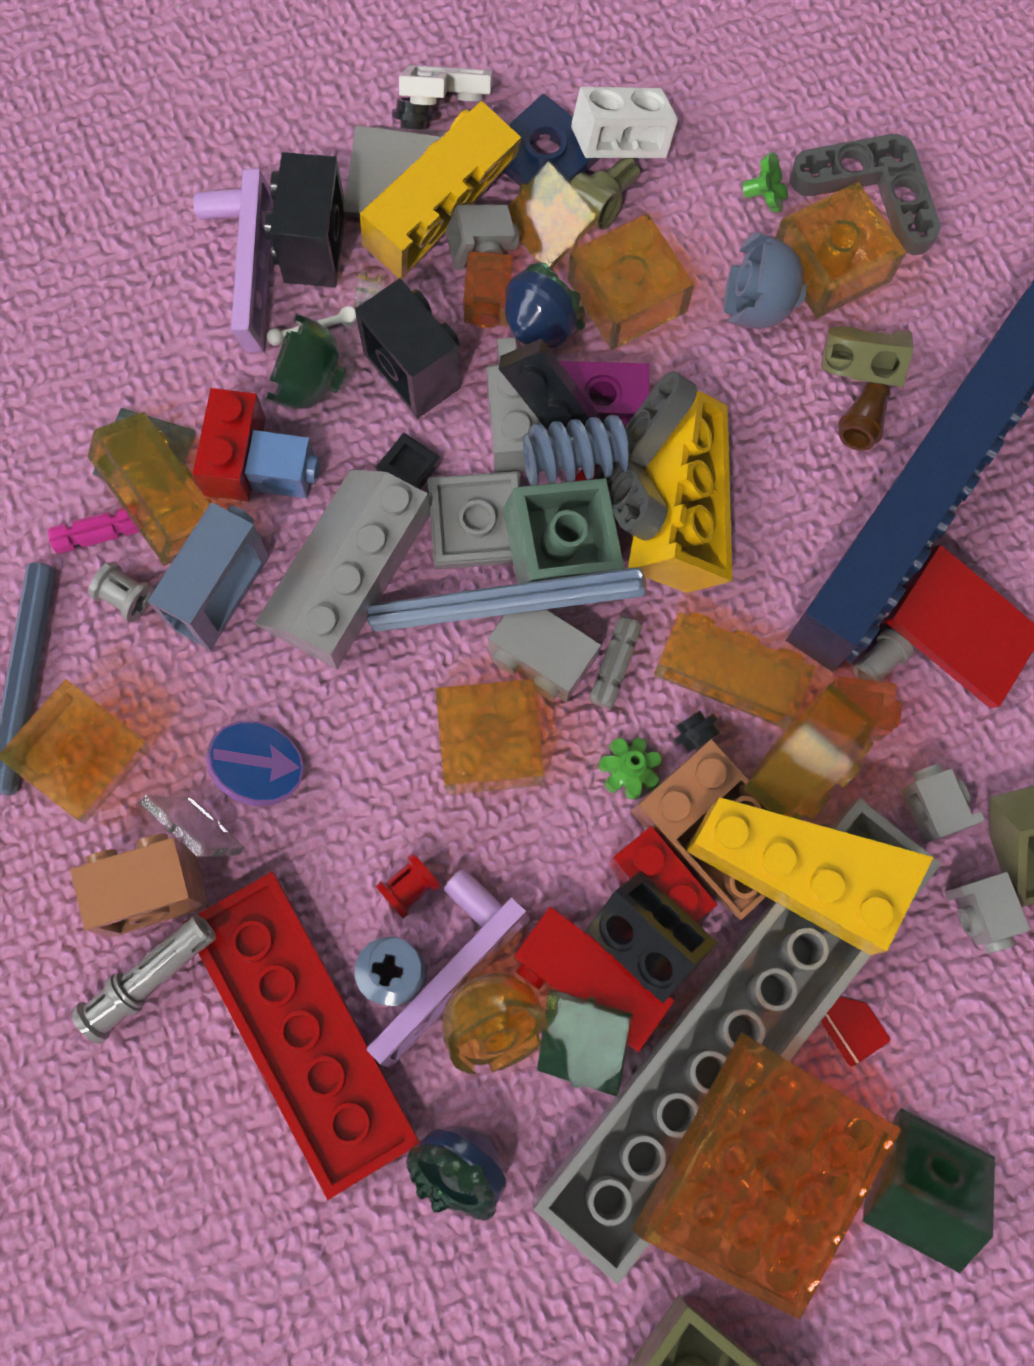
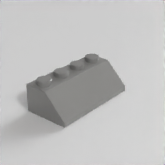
(346, 564)

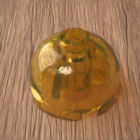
(492, 1022)

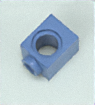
(281, 464)

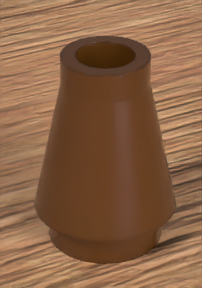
(865, 419)

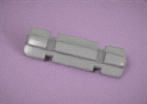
(615, 662)

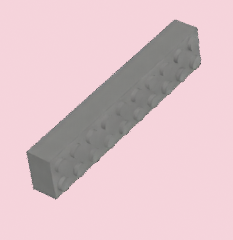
(767, 987)

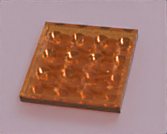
(767, 1178)

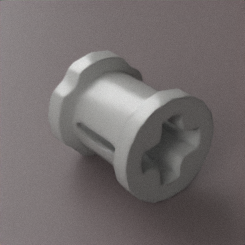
(120, 591)

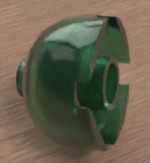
(306, 366)

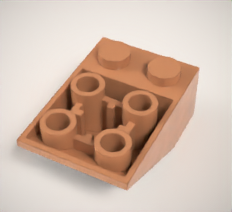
(679, 807)

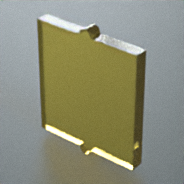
(550, 215)

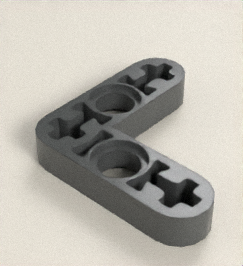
(886, 175)
(632, 494)

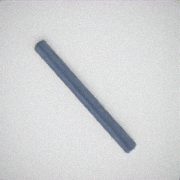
(508, 599)

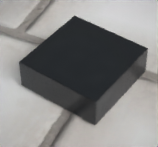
(410, 461)

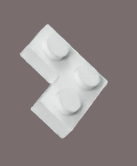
(430, 82)

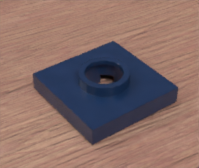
(549, 119)

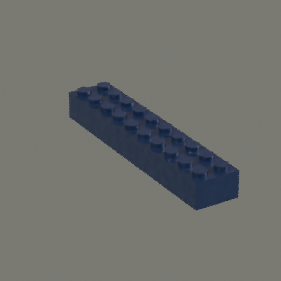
(923, 497)

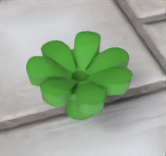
(768, 183)
(627, 774)

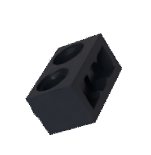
(651, 936)

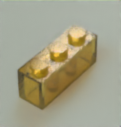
(148, 482)
(735, 669)

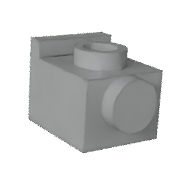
(480, 230)
(939, 803)
(990, 912)

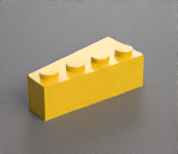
(453, 171)
(694, 481)
(820, 873)

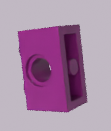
(620, 383)

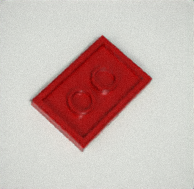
(964, 627)

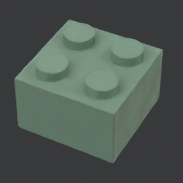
(562, 530)

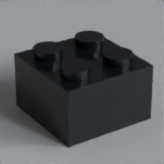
(306, 219)
(409, 346)

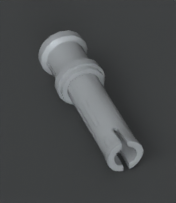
(127, 992)

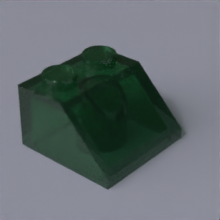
(934, 1193)

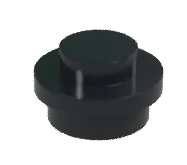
(412, 115)
(696, 731)

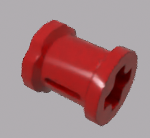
(408, 885)

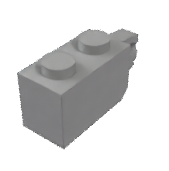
(508, 416)

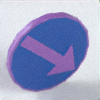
(254, 763)

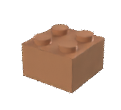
(138, 886)

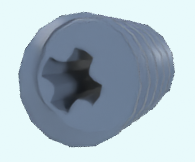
(575, 447)
(381, 953)

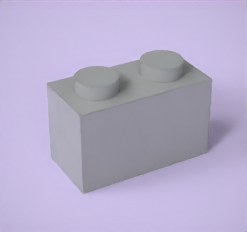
(543, 650)

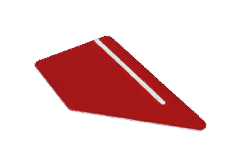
(854, 1029)

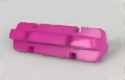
(91, 531)

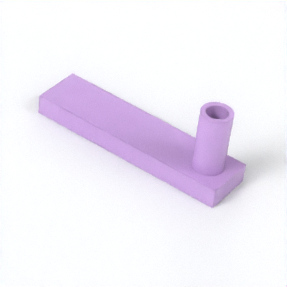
(252, 253)
(499, 927)

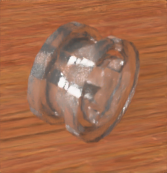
(367, 287)

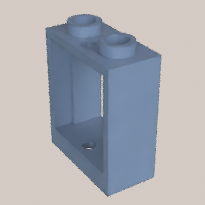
(210, 575)

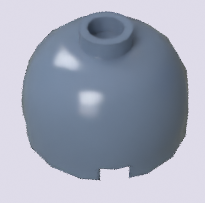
(766, 283)

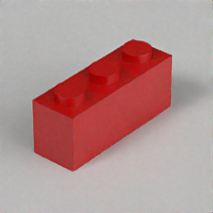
(578, 965)

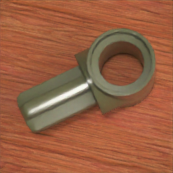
(604, 190)

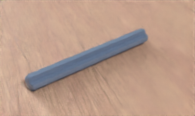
(24, 662)

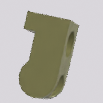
(868, 355)

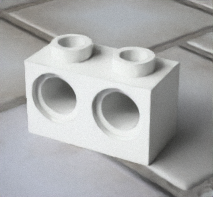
(623, 122)

